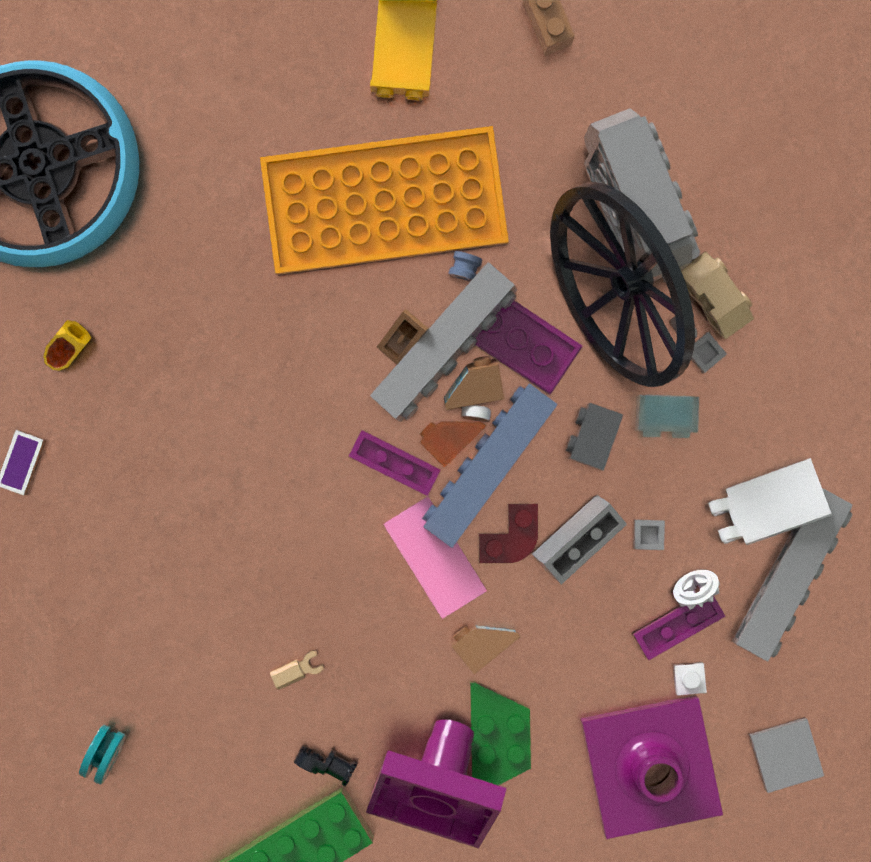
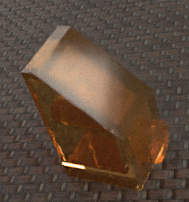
(449, 438)

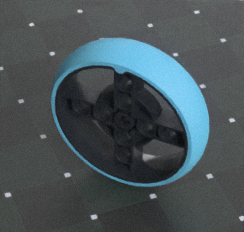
(23, 188)

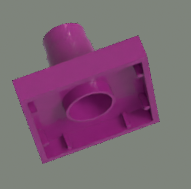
(633, 740)
(436, 791)

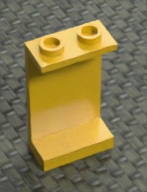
(404, 48)

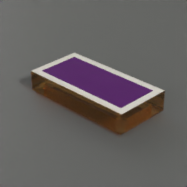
(21, 462)

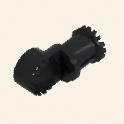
(333, 765)

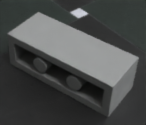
(579, 539)

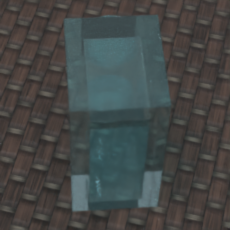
(667, 414)

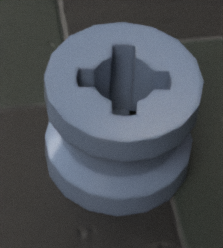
(465, 266)

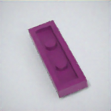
(394, 463)
(676, 627)

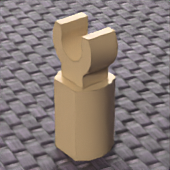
(294, 671)

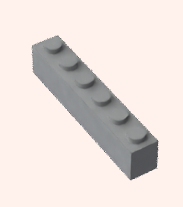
(445, 342)
(789, 581)

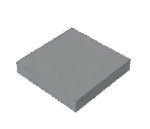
(786, 755)

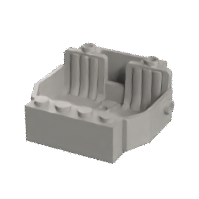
(633, 160)

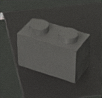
(594, 436)

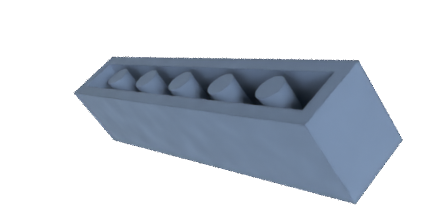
(490, 465)

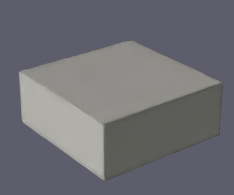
(707, 352)
(649, 534)

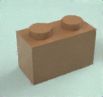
(549, 24)

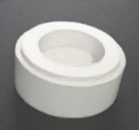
(476, 413)

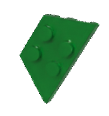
(501, 736)

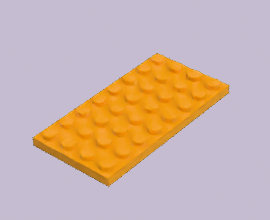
(384, 200)

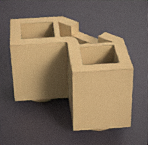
(716, 293)

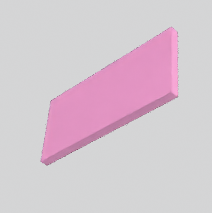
(438, 567)

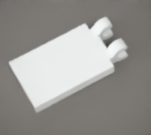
(772, 504)

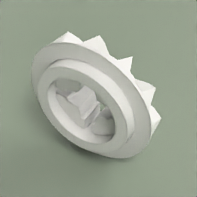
(685, 588)

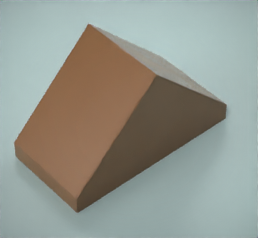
(402, 336)

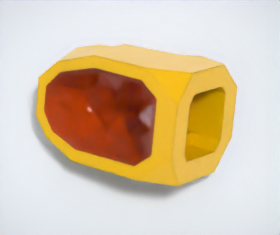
(65, 345)

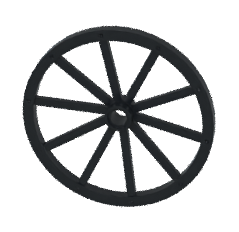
(630, 282)

